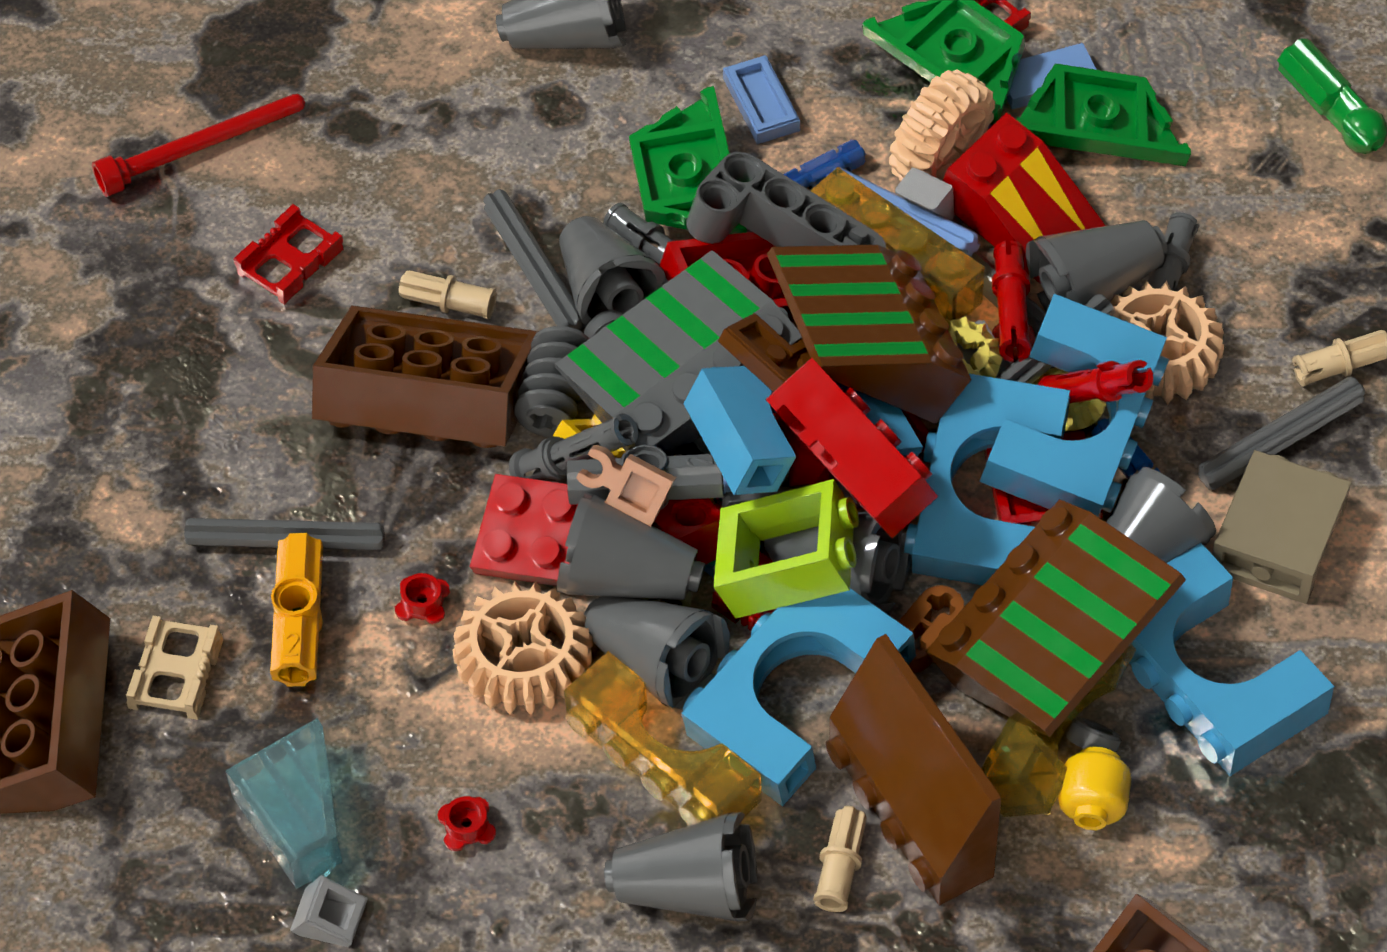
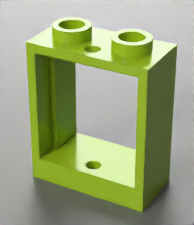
(794, 580)

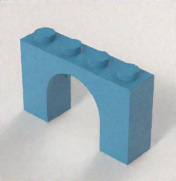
(744, 435)
(1078, 470)
(949, 536)
(728, 706)
(1228, 720)

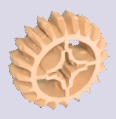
(942, 124)
(1191, 334)
(516, 630)

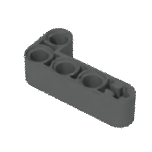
(771, 206)

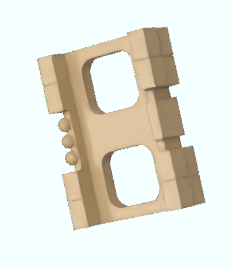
(192, 669)

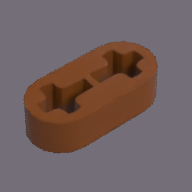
(919, 620)

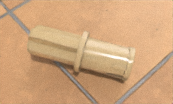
(448, 294)
(1340, 357)
(840, 860)

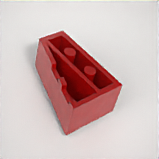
(853, 447)

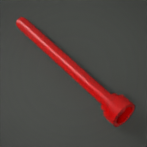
(115, 173)

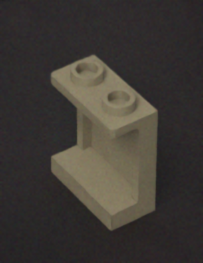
(1280, 525)

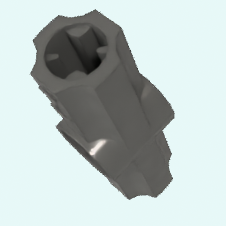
(695, 474)

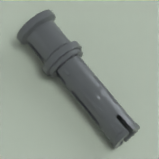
(554, 452)

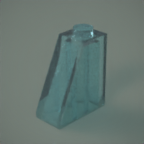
(292, 802)

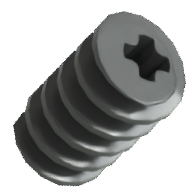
(544, 393)

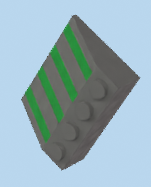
(659, 346)

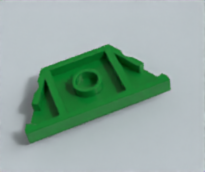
(951, 37)
(1103, 116)
(677, 157)

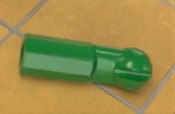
(1332, 96)

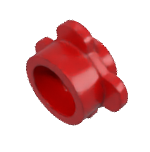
(422, 586)
(462, 810)

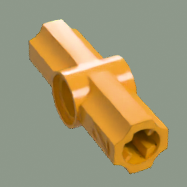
(296, 632)

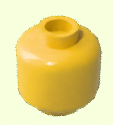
(1095, 788)

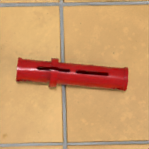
(1011, 288)
(1103, 383)

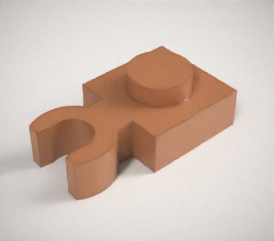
(635, 487)

